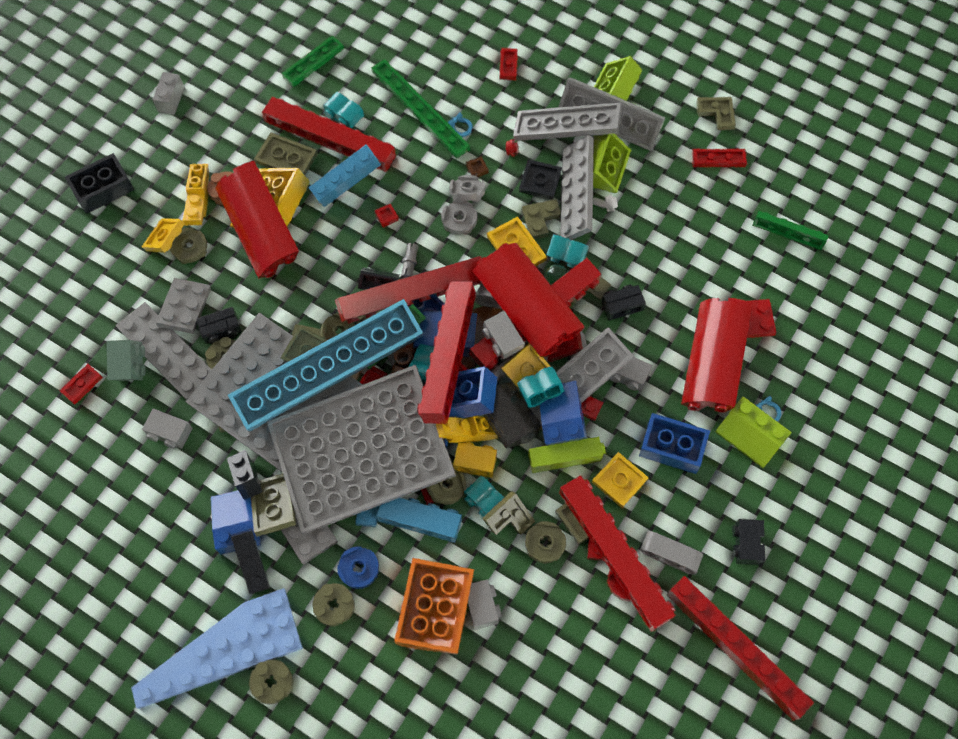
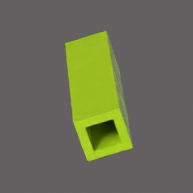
(566, 454)

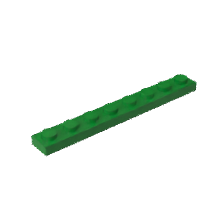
(420, 109)

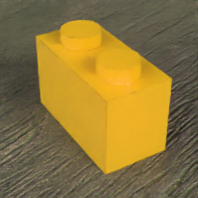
(475, 459)

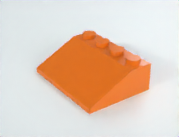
(434, 606)

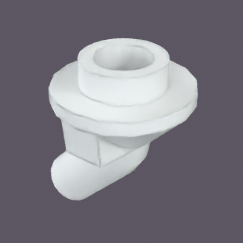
(609, 203)

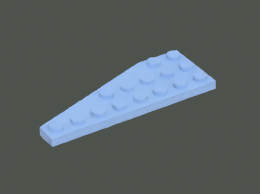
(239, 641)

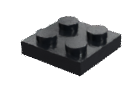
(540, 179)

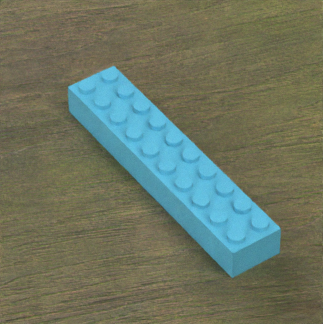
(325, 365)

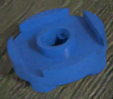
(347, 564)

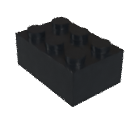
(99, 183)

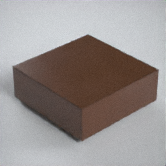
(477, 167)

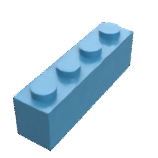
(344, 176)
(421, 518)

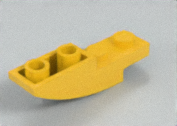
(197, 194)
(466, 430)

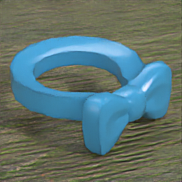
(459, 118)
(767, 401)

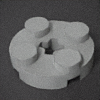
(467, 188)
(461, 226)

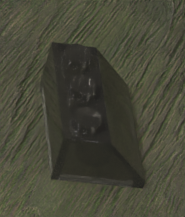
(512, 417)

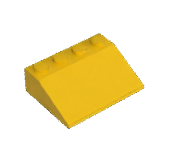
(286, 188)

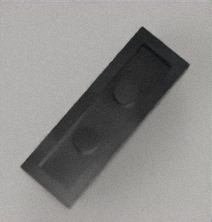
(250, 561)

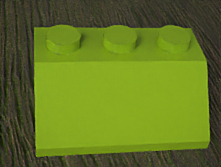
(619, 77)
(609, 162)
(753, 432)

